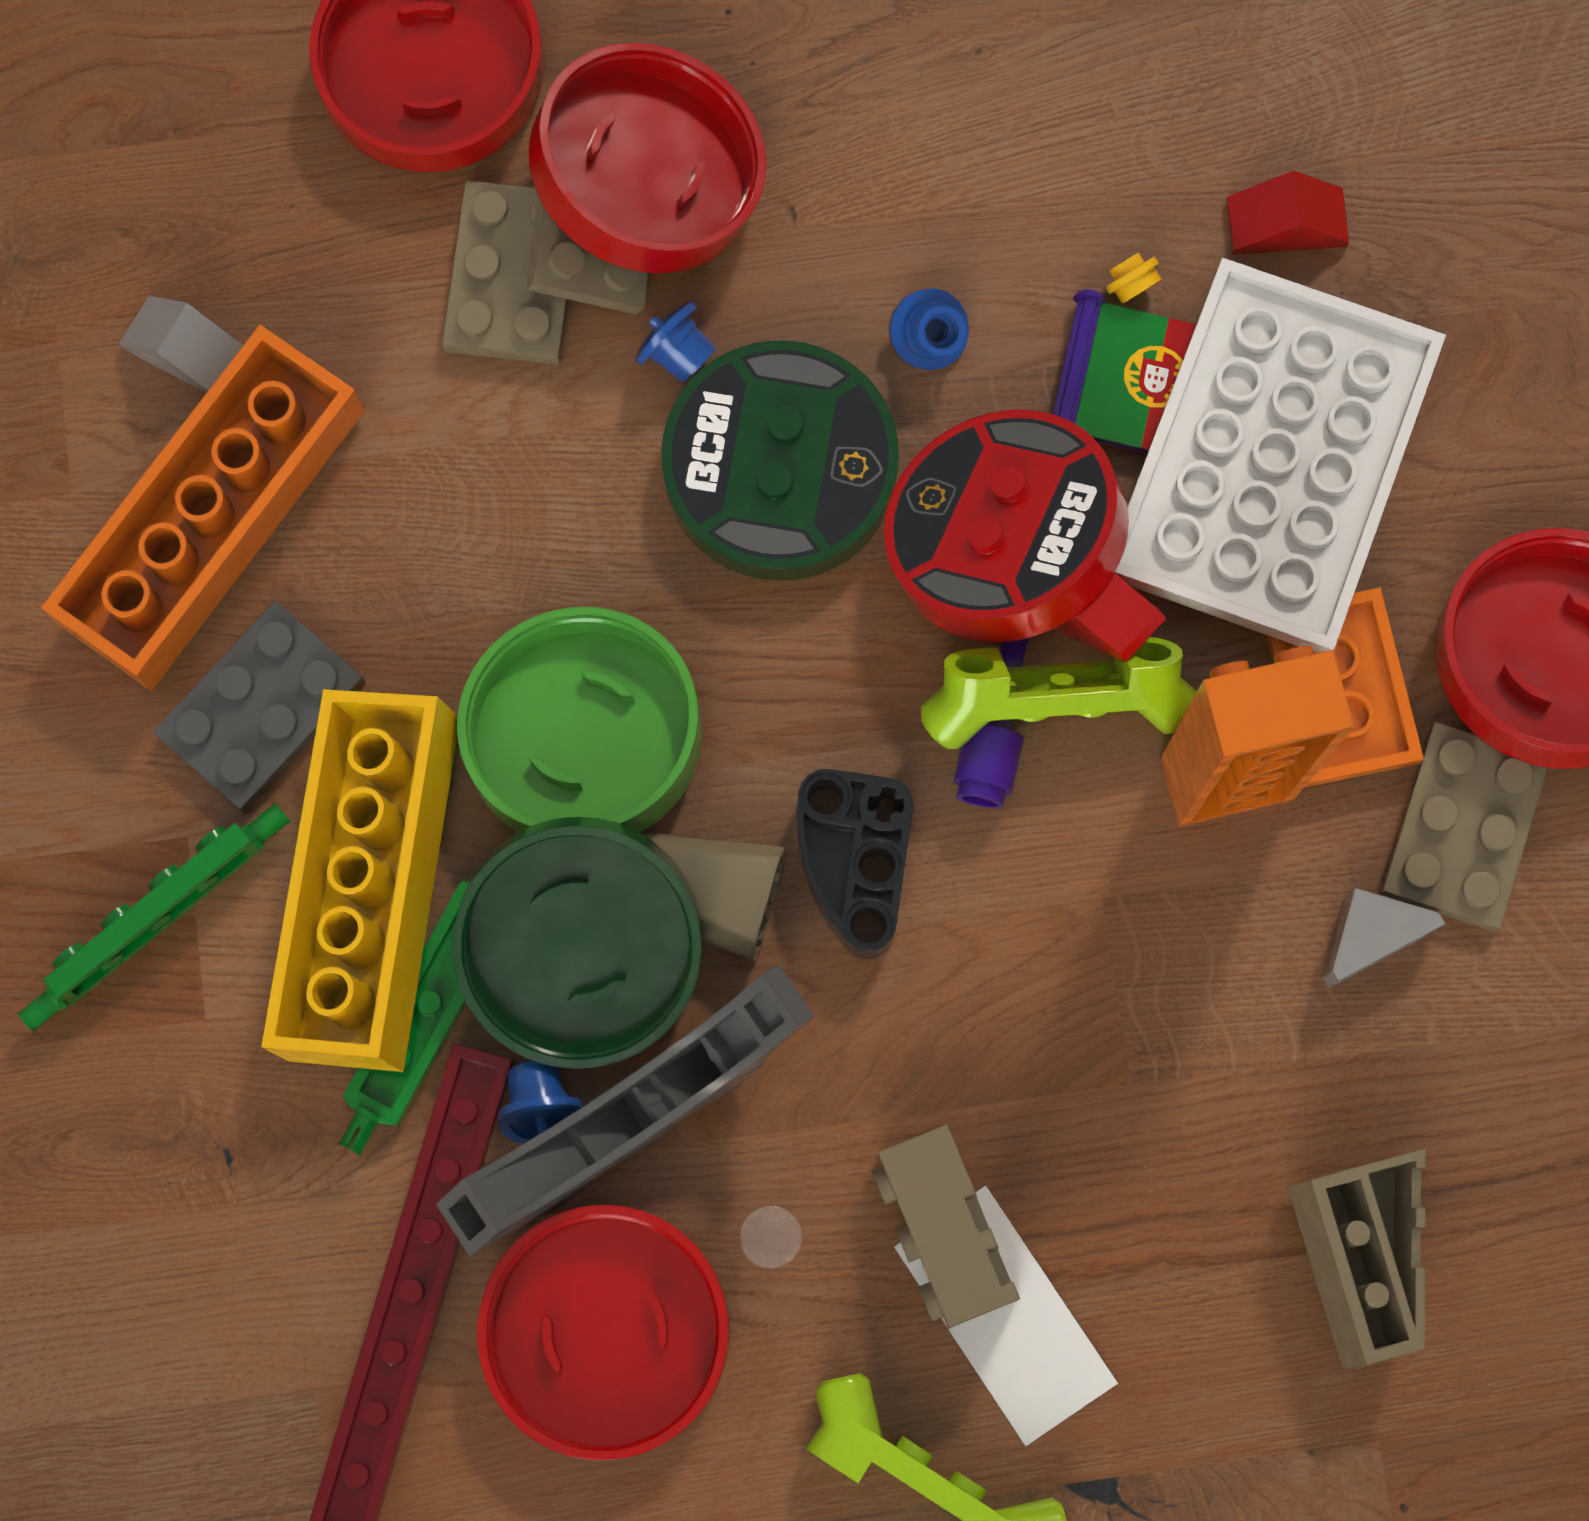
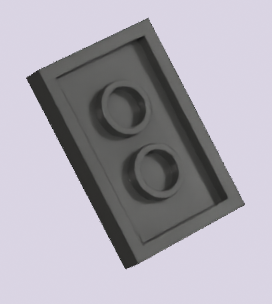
(256, 706)

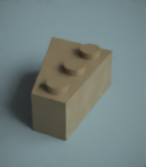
(944, 1228)
(1367, 1256)

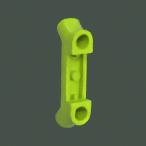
(984, 690)
(853, 1439)

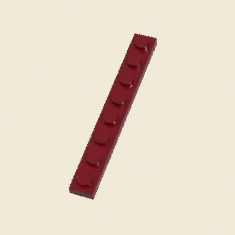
(410, 1291)

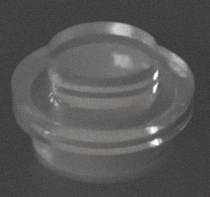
(771, 1237)

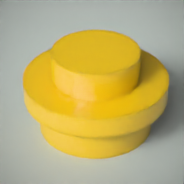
(1133, 277)

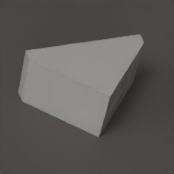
(180, 342)
(1372, 930)

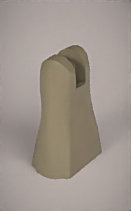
(730, 887)

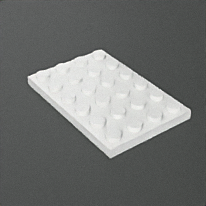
(1276, 456)

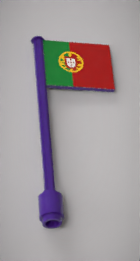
(1115, 389)

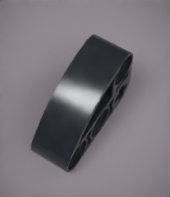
(839, 842)

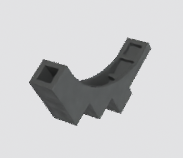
(627, 1116)

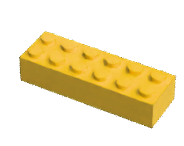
(362, 881)

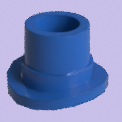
(929, 329)
(676, 343)
(535, 1101)

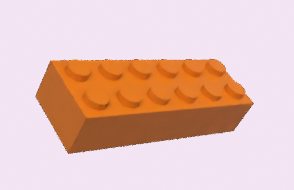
(204, 507)
(1256, 735)

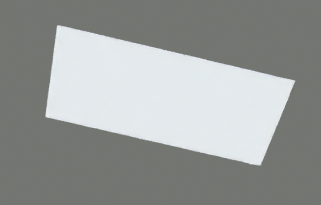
(1031, 1349)

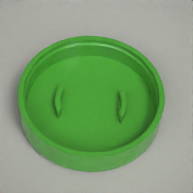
(580, 721)

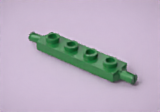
(131, 928)
(387, 1095)

